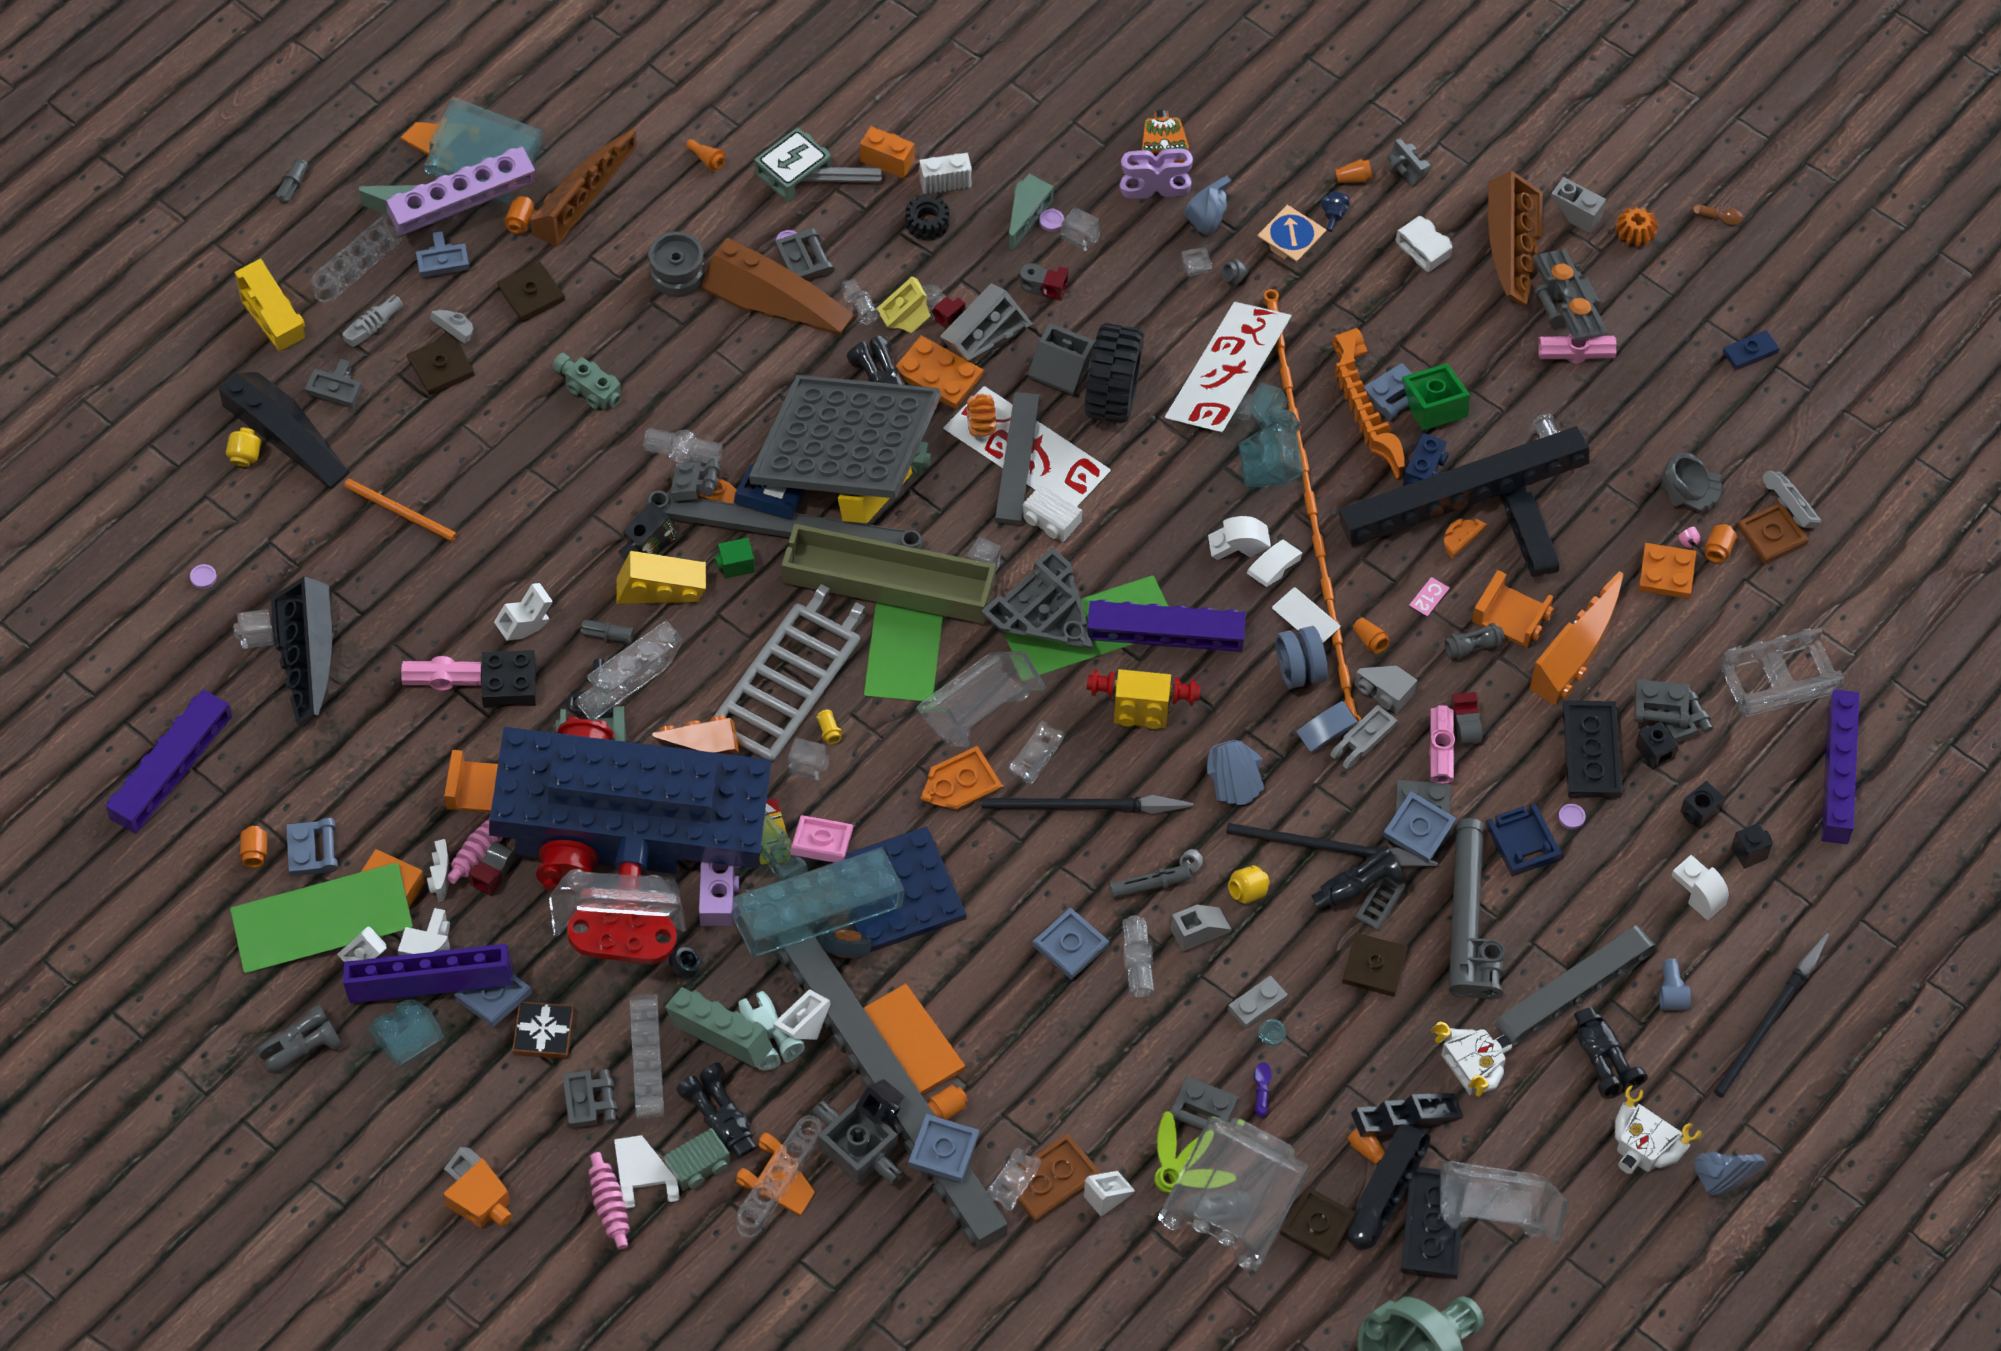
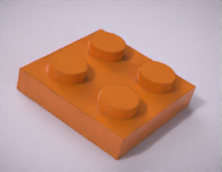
(1667, 570)

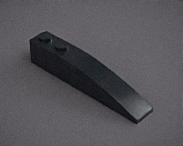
(282, 424)
(305, 642)

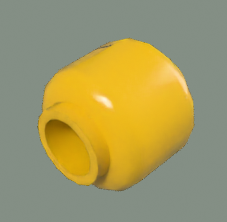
(243, 447)
(1248, 884)

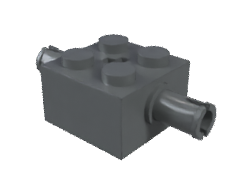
(857, 1143)

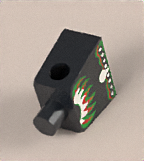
(648, 532)

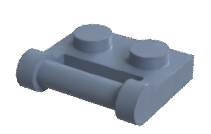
(1386, 389)
(303, 847)

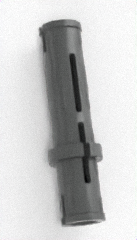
(1146, 882)

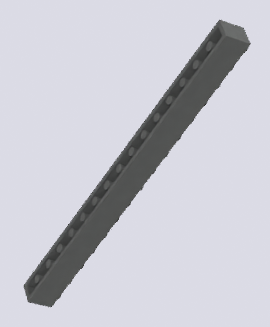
(875, 1061)

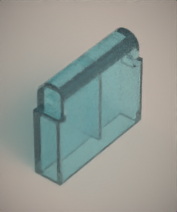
(473, 134)

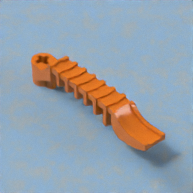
(1376, 435)

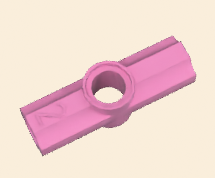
(1566, 348)
(441, 673)
(1441, 733)

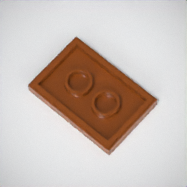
(1057, 1179)

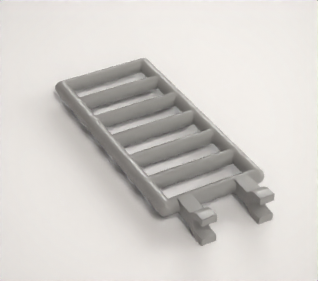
(811, 613)

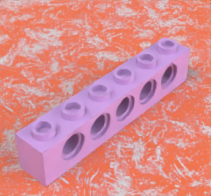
(453, 201)
(715, 910)

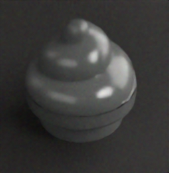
(1234, 271)

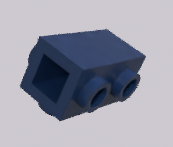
(1426, 459)

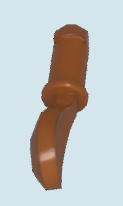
(1728, 216)

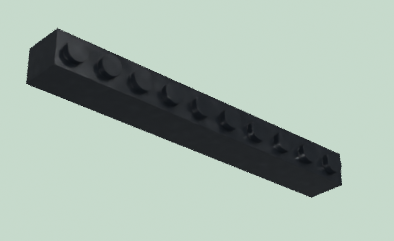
(1464, 486)

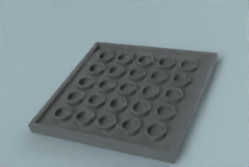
(845, 436)

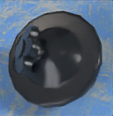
(684, 962)

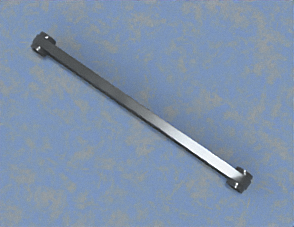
(749, 519)

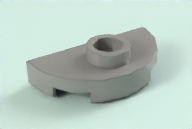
(453, 323)

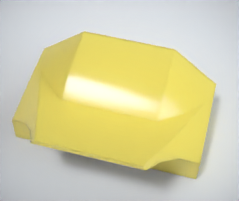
(905, 307)

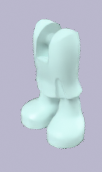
(766, 1015)

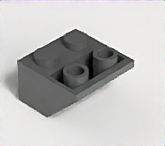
(1061, 359)

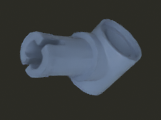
(1673, 993)

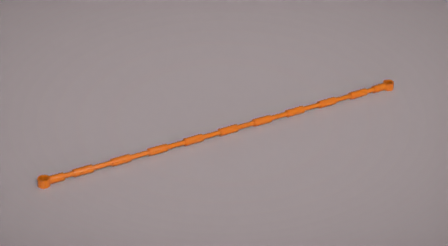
(1312, 514)

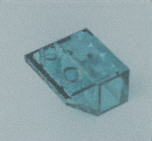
(1270, 456)
(405, 1031)

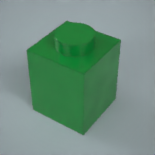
(735, 558)

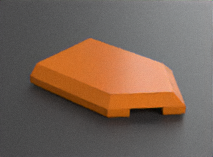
(960, 780)

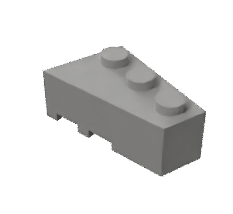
(984, 323)

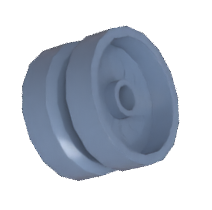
(1301, 657)

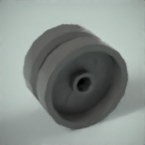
(676, 263)

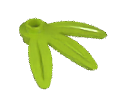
(1166, 1150)

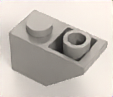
(1579, 204)
(1387, 685)
(1198, 925)

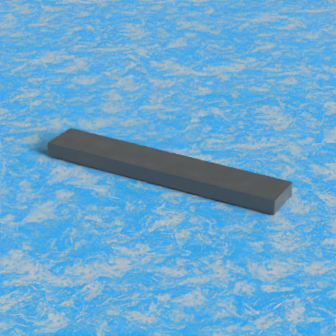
(1017, 458)

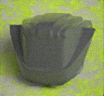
(1691, 483)

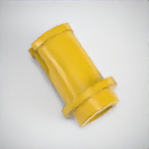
(831, 732)

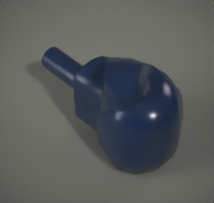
(1335, 207)

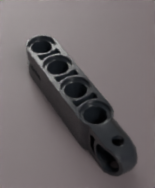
(1530, 532)
(1387, 1185)

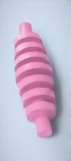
(472, 852)
(609, 1201)

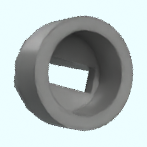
(1196, 864)

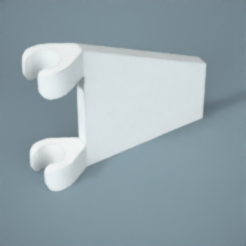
(642, 1167)

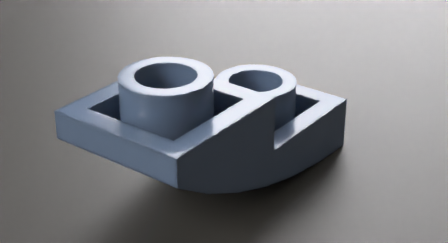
(1326, 726)

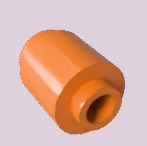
(519, 215)
(1720, 543)
(253, 847)
(948, 1102)

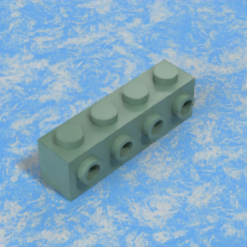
(719, 1026)

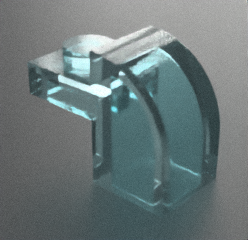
(1269, 406)

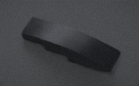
(1416, 1111)

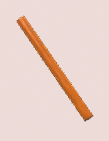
(400, 510)

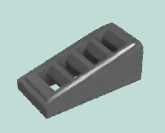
(1376, 889)

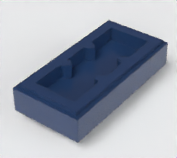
(1750, 350)

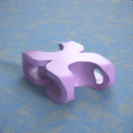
(1156, 173)

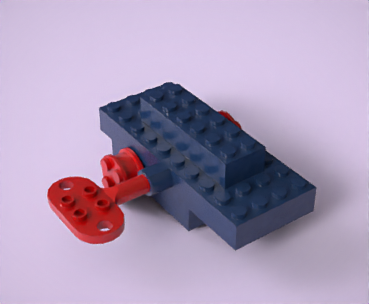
(627, 806)

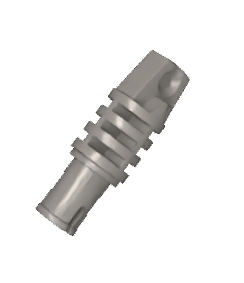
(371, 321)

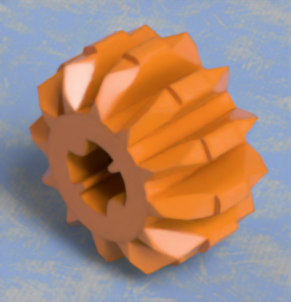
(1636, 226)
(981, 415)

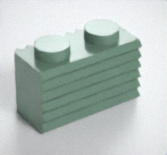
(698, 1160)

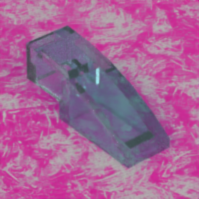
(777, 850)

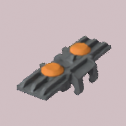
(1567, 284)

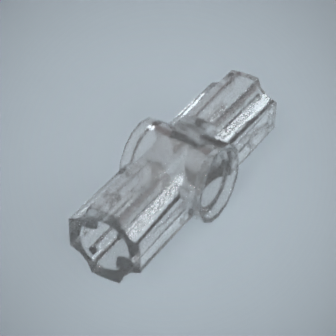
(681, 446)
(1138, 957)

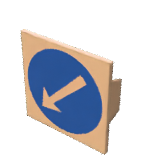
(1291, 234)

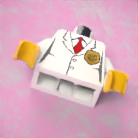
(1473, 1056)
(1648, 1139)

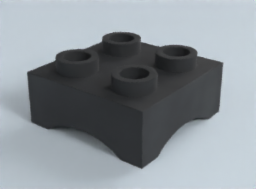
(508, 678)

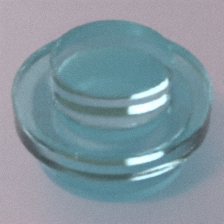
(1272, 1032)

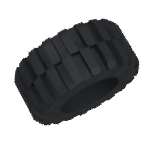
(1114, 373)

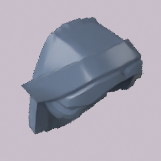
(1208, 206)
(1235, 772)
(1724, 1173)

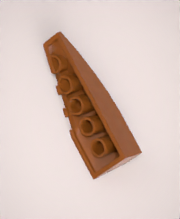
(580, 189)
(1514, 228)
(767, 287)

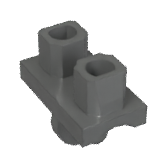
(1405, 162)

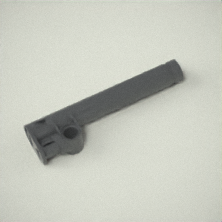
(1468, 960)

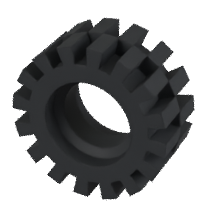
(927, 228)

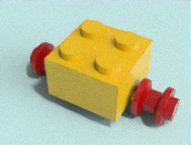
(1142, 696)

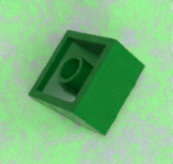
(1436, 396)

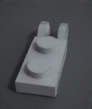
(1792, 499)
(1365, 735)

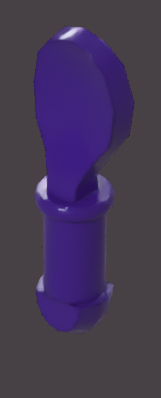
(1262, 1077)

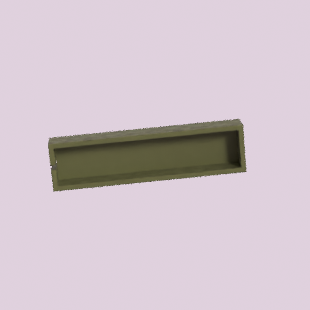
(888, 573)

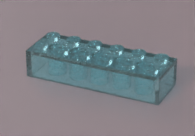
(817, 902)

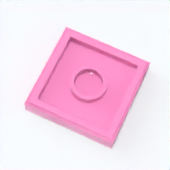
(821, 839)

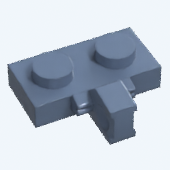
(442, 258)

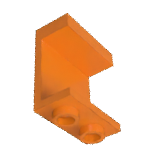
(1512, 611)
(469, 784)

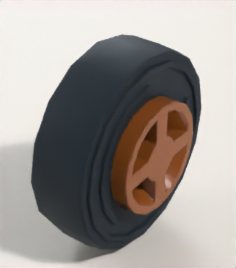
(846, 943)

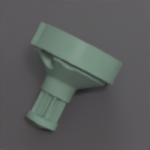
(1419, 1326)

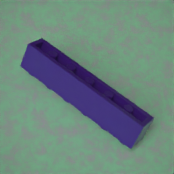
(1166, 625)
(168, 761)
(1840, 767)
(428, 973)

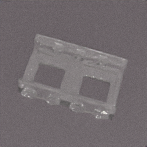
(630, 670)
(1784, 689)

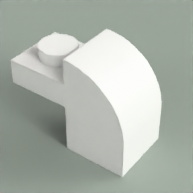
(1240, 534)
(524, 617)
(1706, 887)
(433, 940)

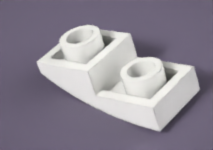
(1273, 562)
(438, 882)

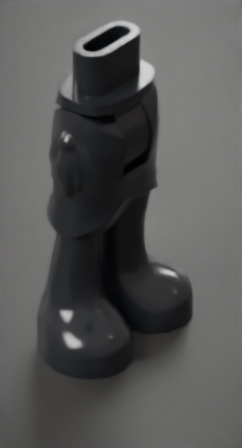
(880, 348)
(1357, 879)
(1599, 1042)
(729, 1122)

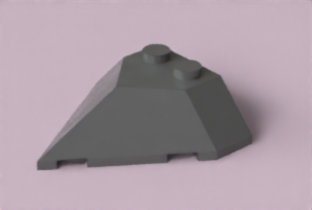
(1043, 604)

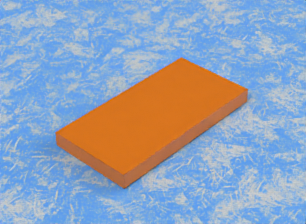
(914, 1039)

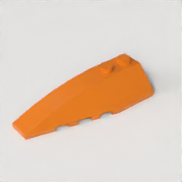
(1575, 646)

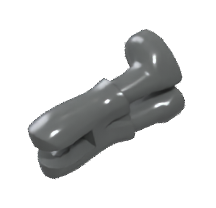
(291, 1044)

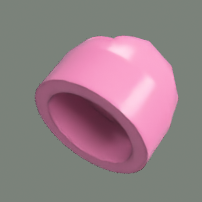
(1689, 536)

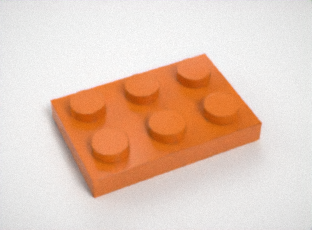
(936, 367)

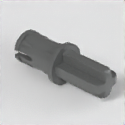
(292, 181)
(607, 631)

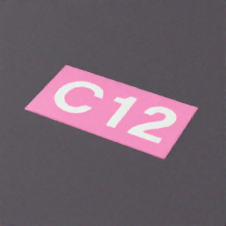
(1429, 596)

